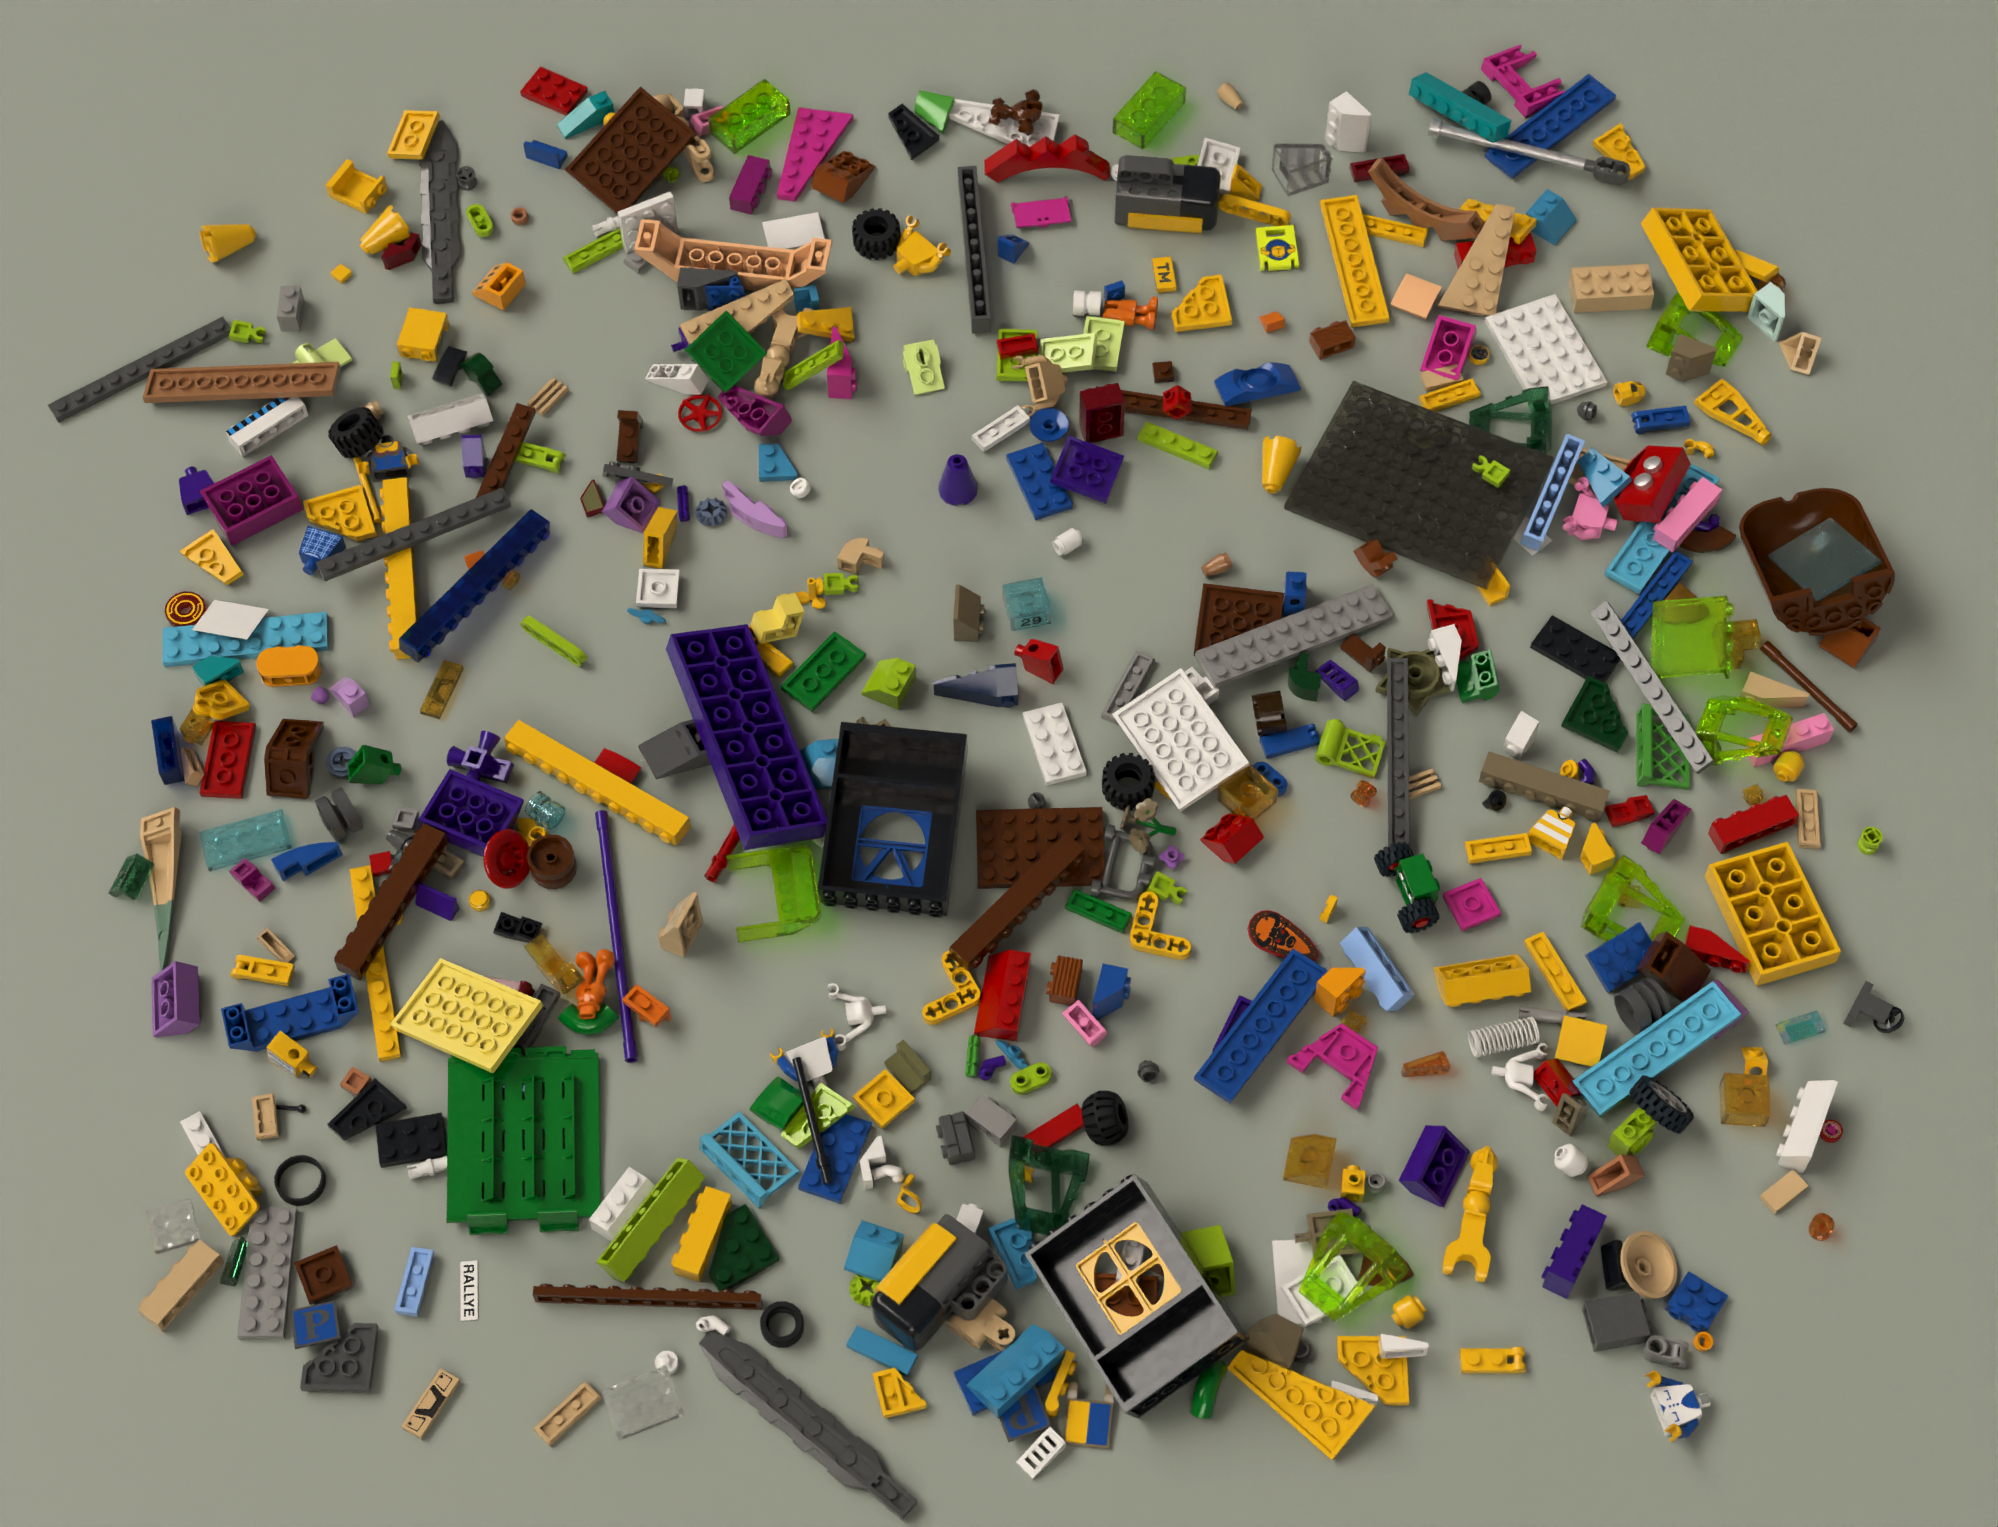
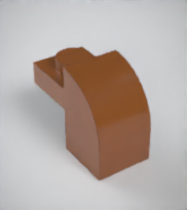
(1374, 558)

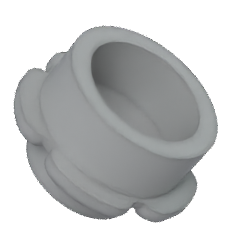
(1375, 1176)

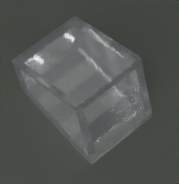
(1301, 166)

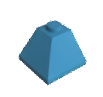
(820, 762)

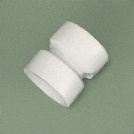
(1086, 303)

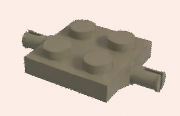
(1316, 1226)

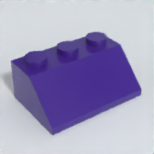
(1434, 1165)

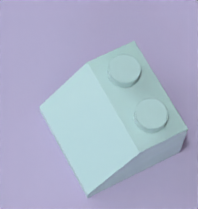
(1768, 310)

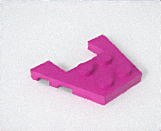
(1346, 1054)

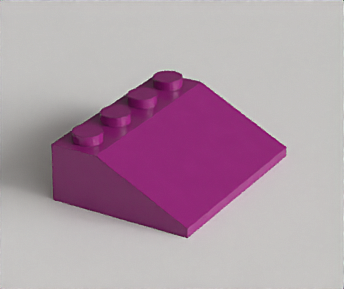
(251, 500)

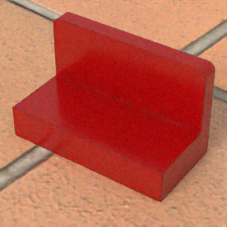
(1555, 1080)

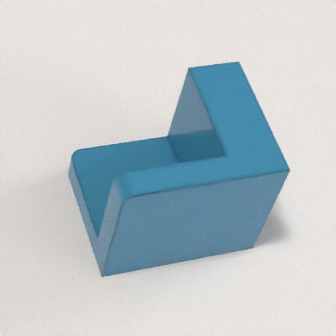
(806, 298)

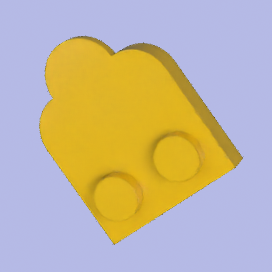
(219, 701)

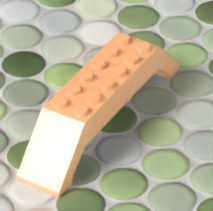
(755, 265)

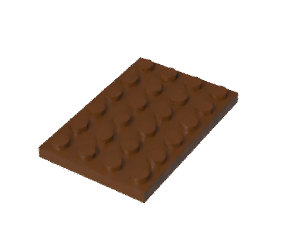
(630, 151)
(1017, 838)

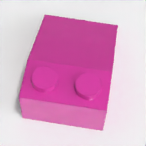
(1449, 346)
(841, 375)

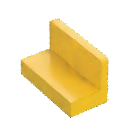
(1497, 589)

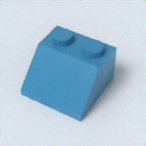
(1552, 217)
(873, 1251)

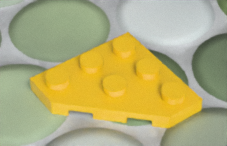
(1203, 306)
(342, 513)
(1380, 1376)

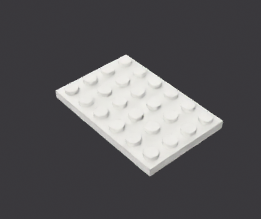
(1546, 349)
(1180, 739)

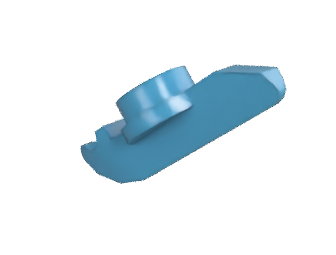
(646, 616)
(1013, 1053)

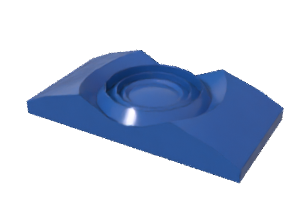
(1256, 383)

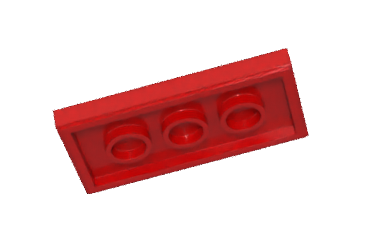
(227, 759)

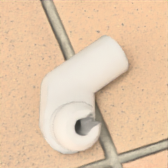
(888, 1170)
(712, 1323)

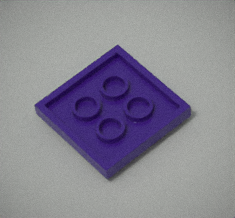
(1087, 469)

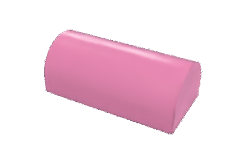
(1085, 1023)

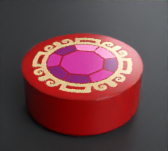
(1831, 1131)

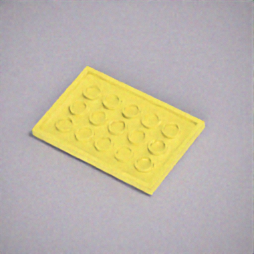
(466, 1015)

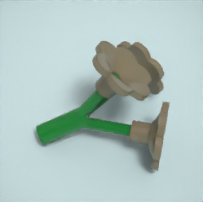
(1144, 811)

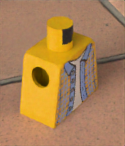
(290, 1056)

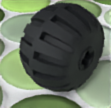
(1105, 1118)

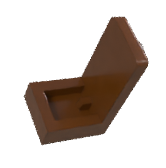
(1363, 653)

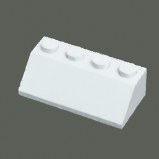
(450, 418)
(1806, 1124)

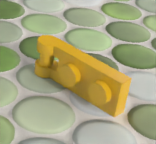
(263, 970)
(1492, 1360)
(1060, 1385)

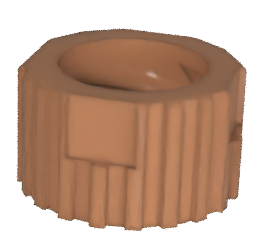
(519, 221)

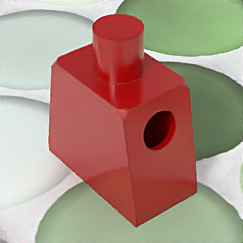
(1041, 659)

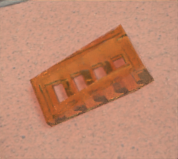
(1430, 1065)

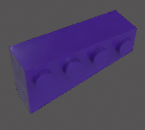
(1574, 1250)

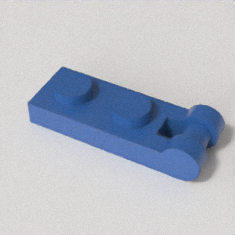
(1660, 419)

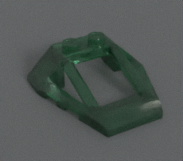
(1540, 416)
(1057, 1162)

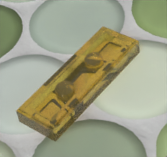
(441, 689)

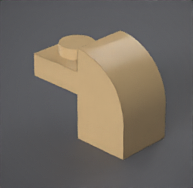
(858, 552)

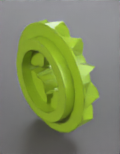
(862, 1297)

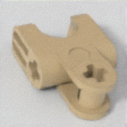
(985, 1327)

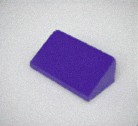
(436, 902)

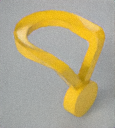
(909, 1180)

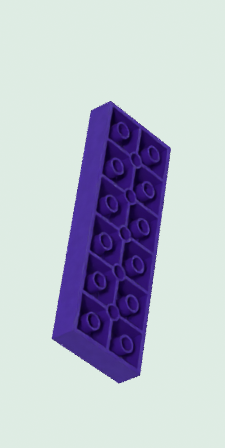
(746, 737)

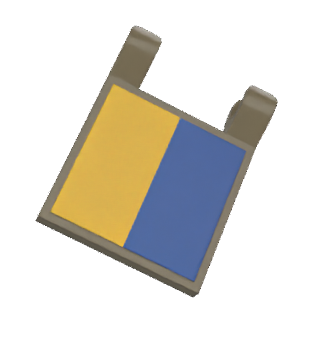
(1088, 1420)

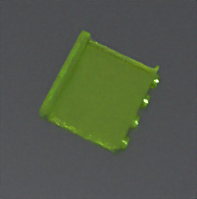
(1692, 636)

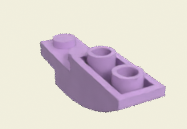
(756, 515)

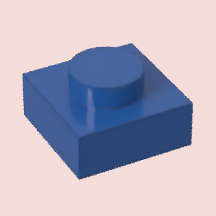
(1114, 291)

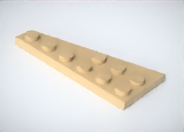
(747, 311)

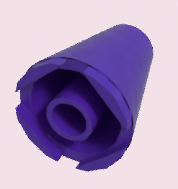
(957, 482)

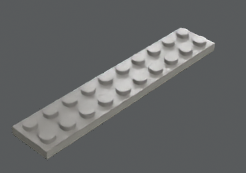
(1293, 635)

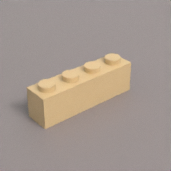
(180, 1285)

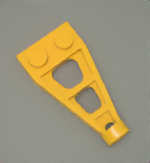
(1719, 394)

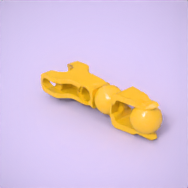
(1476, 1207)

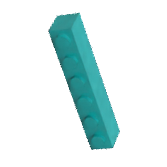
(1460, 107)

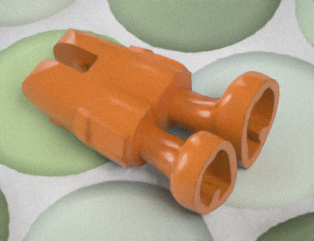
(1127, 310)

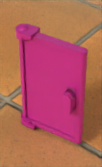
(1041, 212)

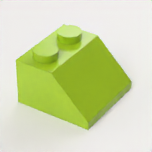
(890, 682)

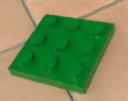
(725, 351)

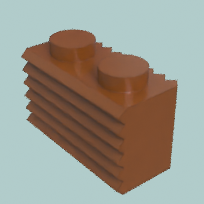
(1332, 339)
(1065, 980)

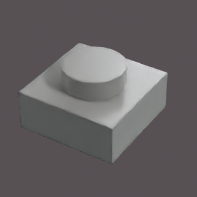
(635, 262)
(405, 819)

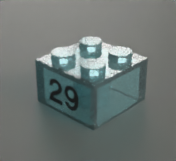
(1026, 604)

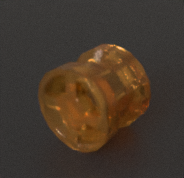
(1363, 793)
(1818, 1231)

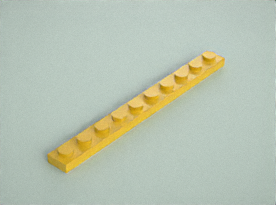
(377, 973)

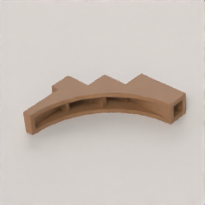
(1401, 199)

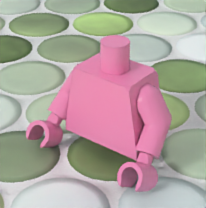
(1589, 515)

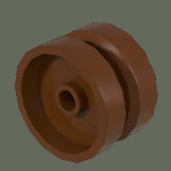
(551, 861)

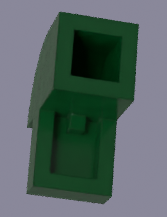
(481, 370)
(1302, 682)

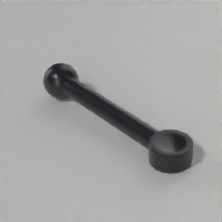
(301, 1108)

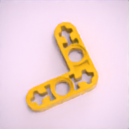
(1146, 932)
(962, 989)

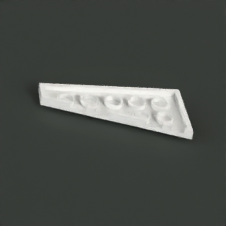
(977, 116)

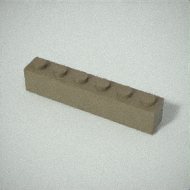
(1543, 786)

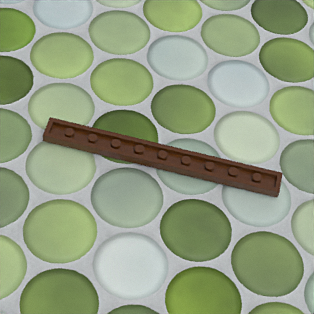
(639, 1297)

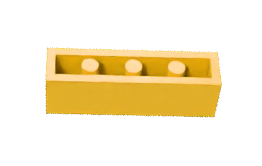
(702, 1234)

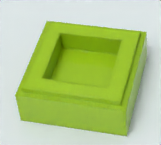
(396, 375)

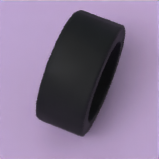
(781, 1341)

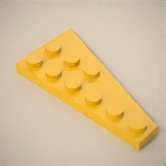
(1315, 1409)

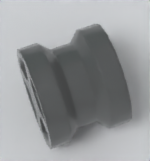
(466, 173)

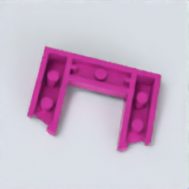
(1503, 67)

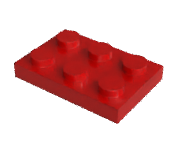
(554, 91)

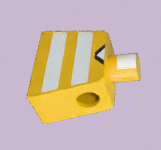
(1553, 832)

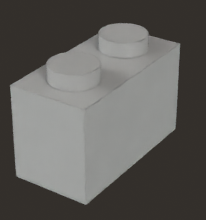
(290, 308)
(991, 1120)

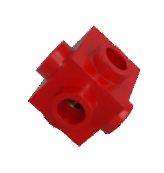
(1177, 402)

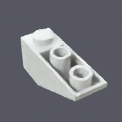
(679, 377)
(1446, 646)

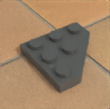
(344, 1363)

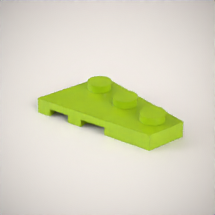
(828, 1109)

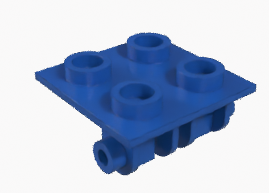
(722, 295)

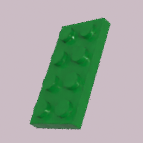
(823, 671)

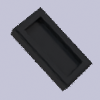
(1612, 1266)

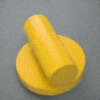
(1570, 769)

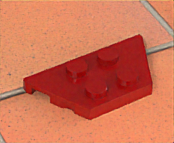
(1462, 619)

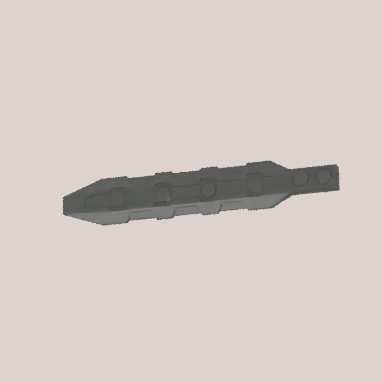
(440, 212)
(806, 1423)

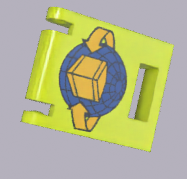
(1276, 250)

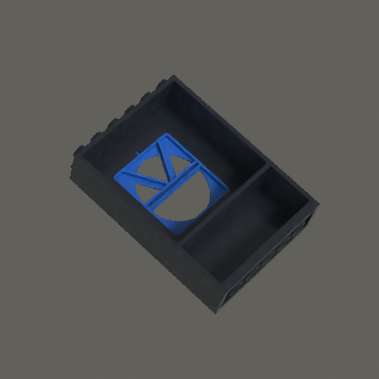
(885, 773)

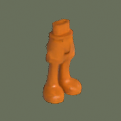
(591, 993)

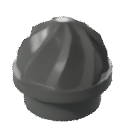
(1587, 410)
(1148, 1071)

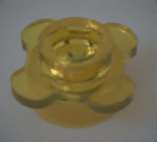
(1352, 1015)

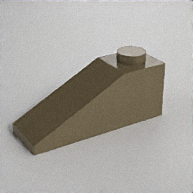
(1569, 1113)

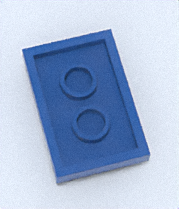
(1620, 956)

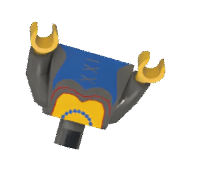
(388, 461)

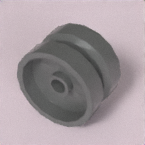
(336, 815)

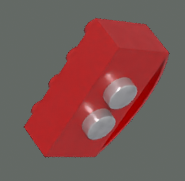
(1655, 479)

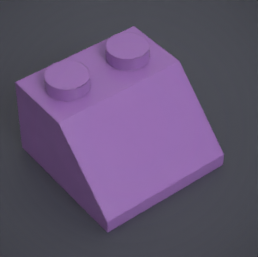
(631, 505)

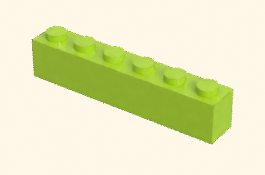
(650, 1219)

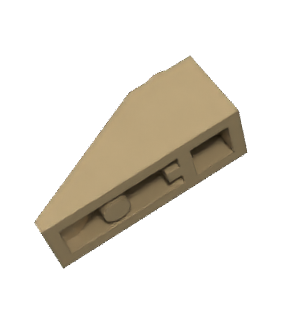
(1773, 692)

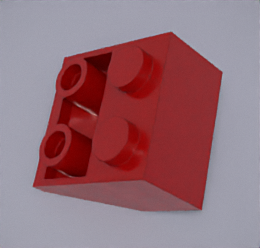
(1232, 837)

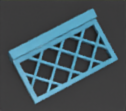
(731, 1166)

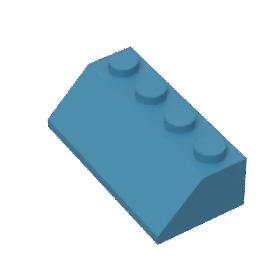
(1016, 1369)

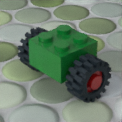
(1414, 883)

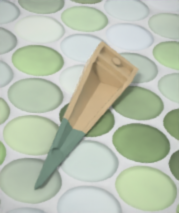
(161, 846)

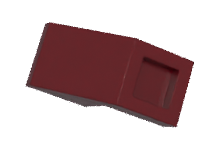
(399, 255)

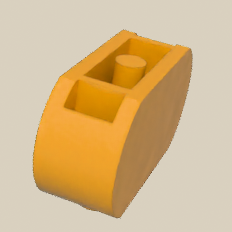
(289, 666)

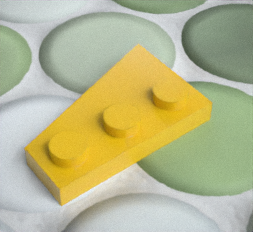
(1617, 146)
(821, 322)

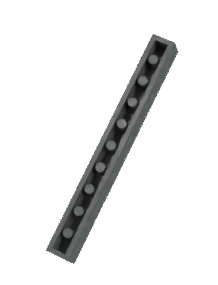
(974, 250)

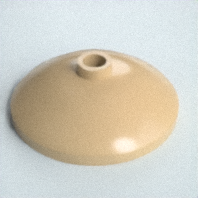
(1648, 1264)

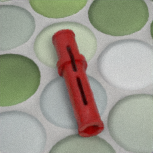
(719, 860)

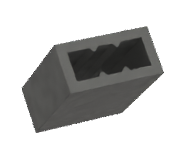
(1616, 1321)

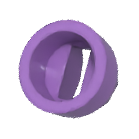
(320, 695)

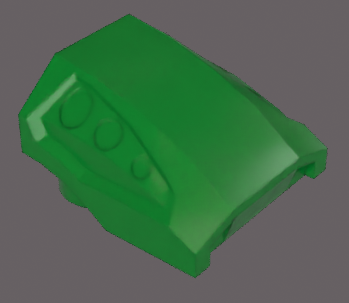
(778, 1103)

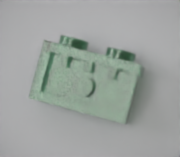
(131, 877)

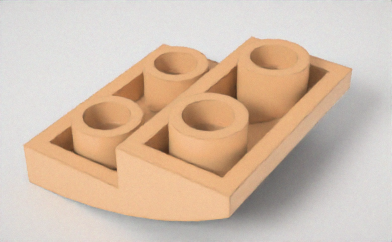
(1416, 296)

